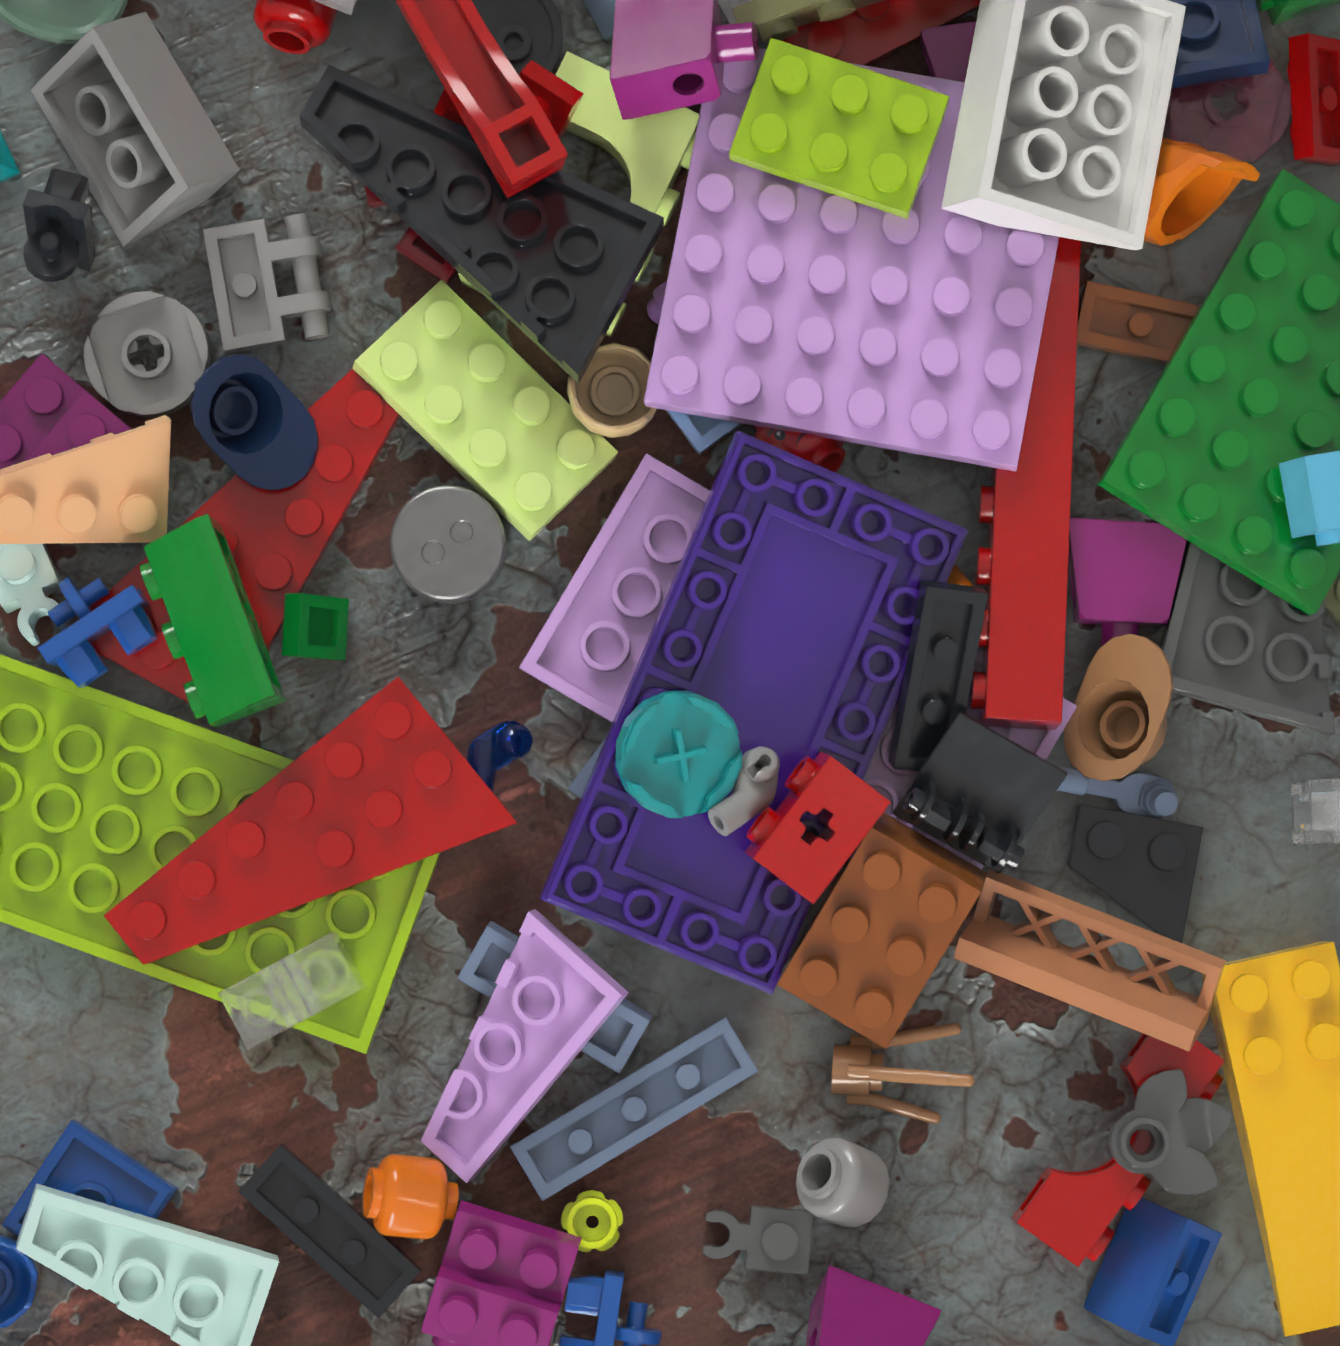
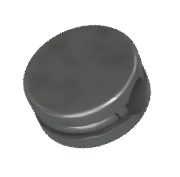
(448, 544)

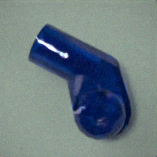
(498, 748)

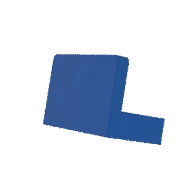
(1152, 1272)

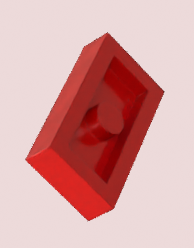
(1315, 98)

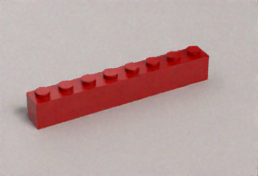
(1030, 533)

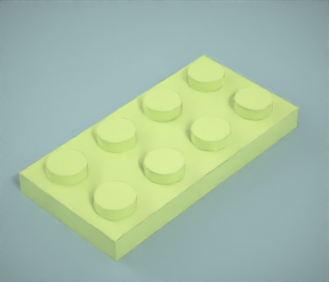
(484, 410)

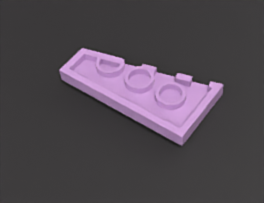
(534, 1026)

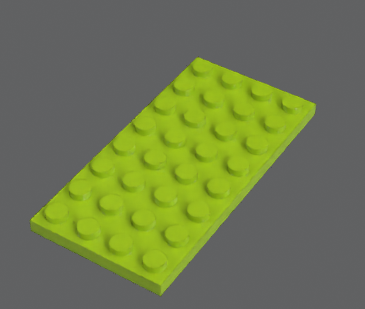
(116, 791)

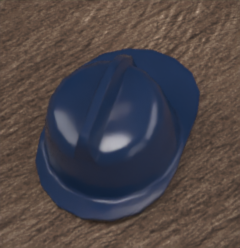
(254, 422)

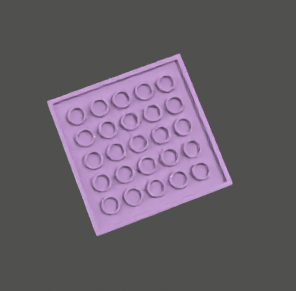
(843, 314)

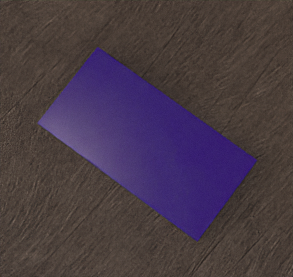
(802, 631)

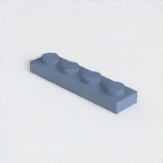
(633, 1108)

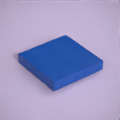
(97, 1171)

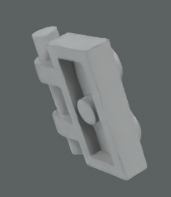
(247, 288)

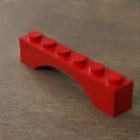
(486, 92)

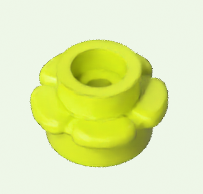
(593, 1204)

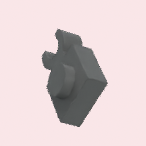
(773, 1238)

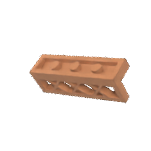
(1084, 979)

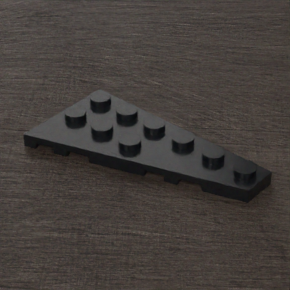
(545, 257)

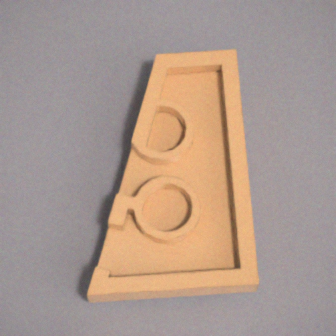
(92, 492)

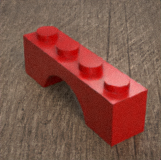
(1075, 1208)

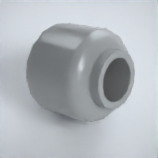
(842, 1182)

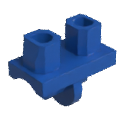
(73, 646)
(601, 1298)

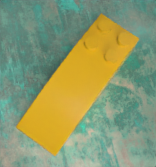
(1282, 1073)

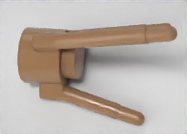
(859, 1070)

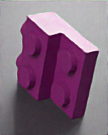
(50, 415)
(499, 1281)

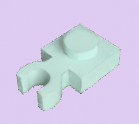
(25, 583)

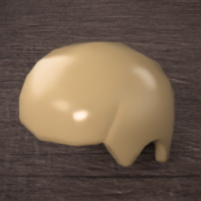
(612, 392)

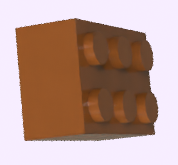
(882, 929)

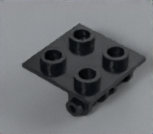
(980, 793)

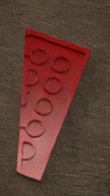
(275, 532)
(343, 812)

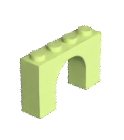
(646, 147)

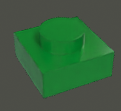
(315, 627)

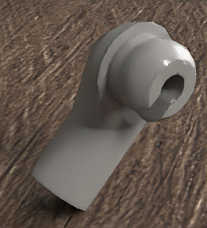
(751, 793)

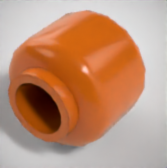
(409, 1196)

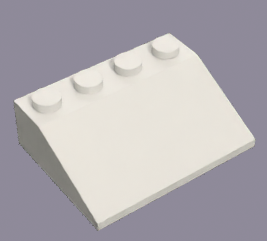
(1065, 116)

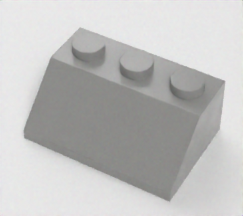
(133, 127)

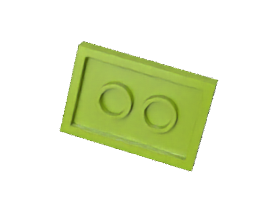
(839, 128)

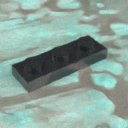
(936, 669)
(330, 1230)

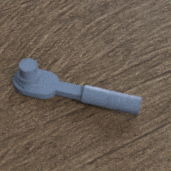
(1134, 794)

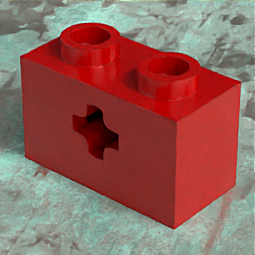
(848, 815)

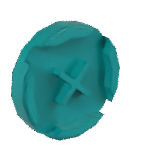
(678, 754)

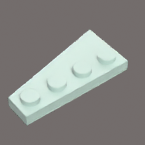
(153, 1270)

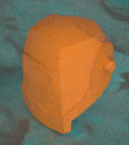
(1190, 188)

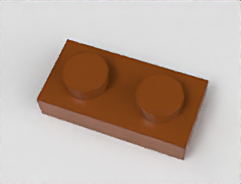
(1131, 322)

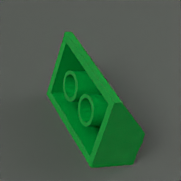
(211, 623)

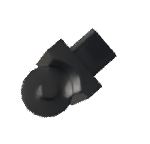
(58, 227)

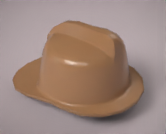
(1120, 709)

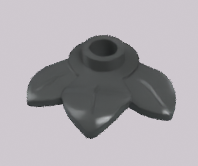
(1178, 1134)

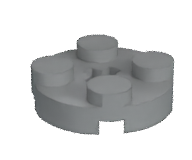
(117, 337)

